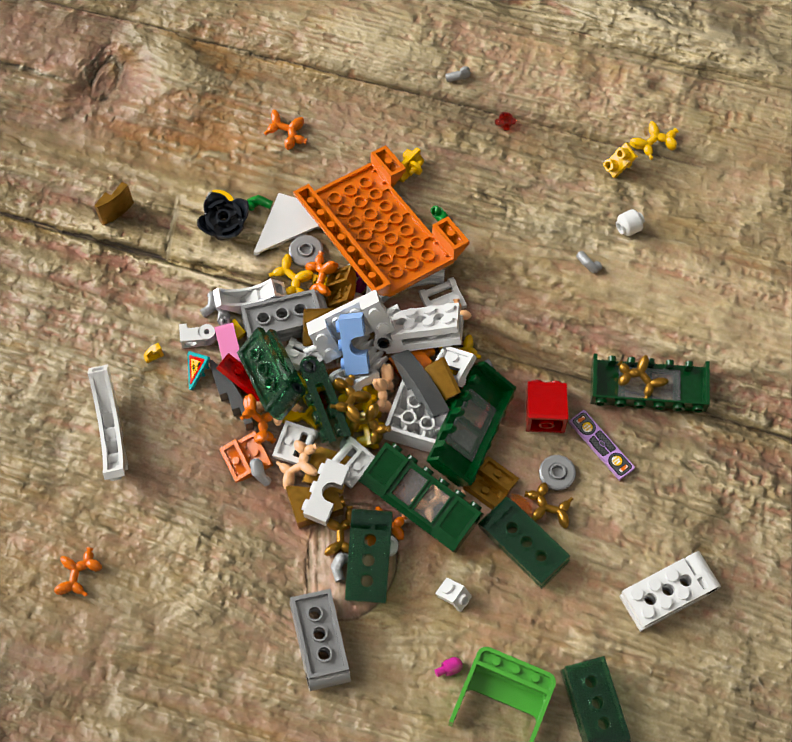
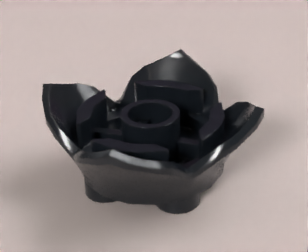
(218, 207)

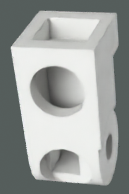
(197, 336)

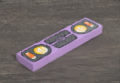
(601, 445)

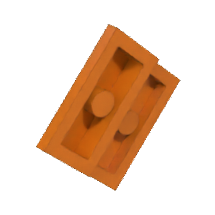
(240, 453)

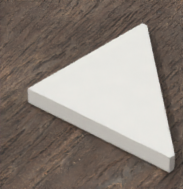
(286, 221)

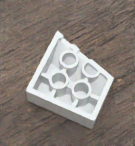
(411, 422)

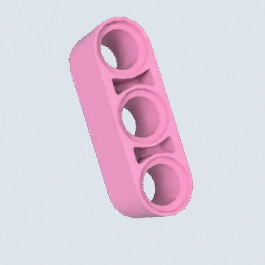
(227, 340)

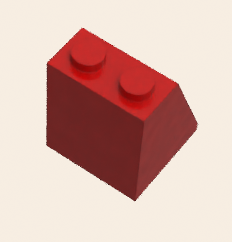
(546, 406)

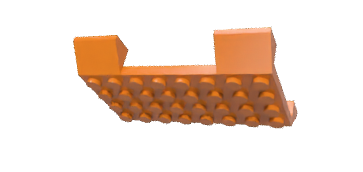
(379, 229)

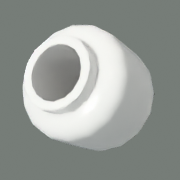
(630, 222)

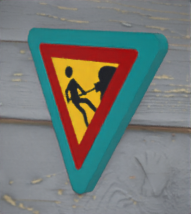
(196, 367)

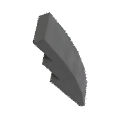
(420, 382)
(229, 392)

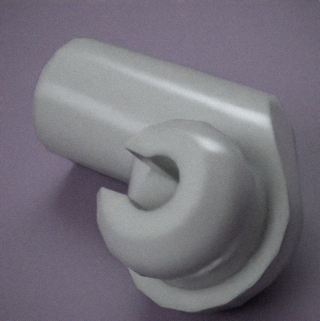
(208, 309)
(223, 316)

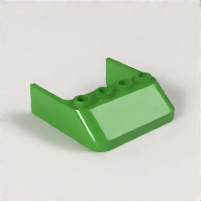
(510, 683)

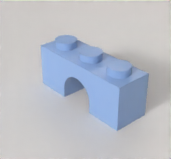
(353, 360)

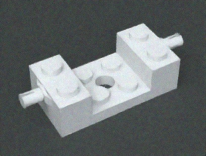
(323, 329)

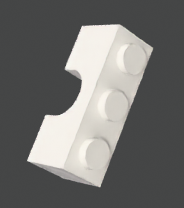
(331, 475)

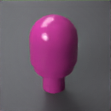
(449, 667)

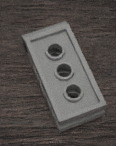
(281, 313)
(320, 672)

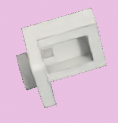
(454, 594)

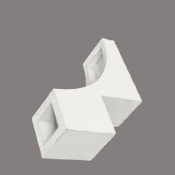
(234, 298)

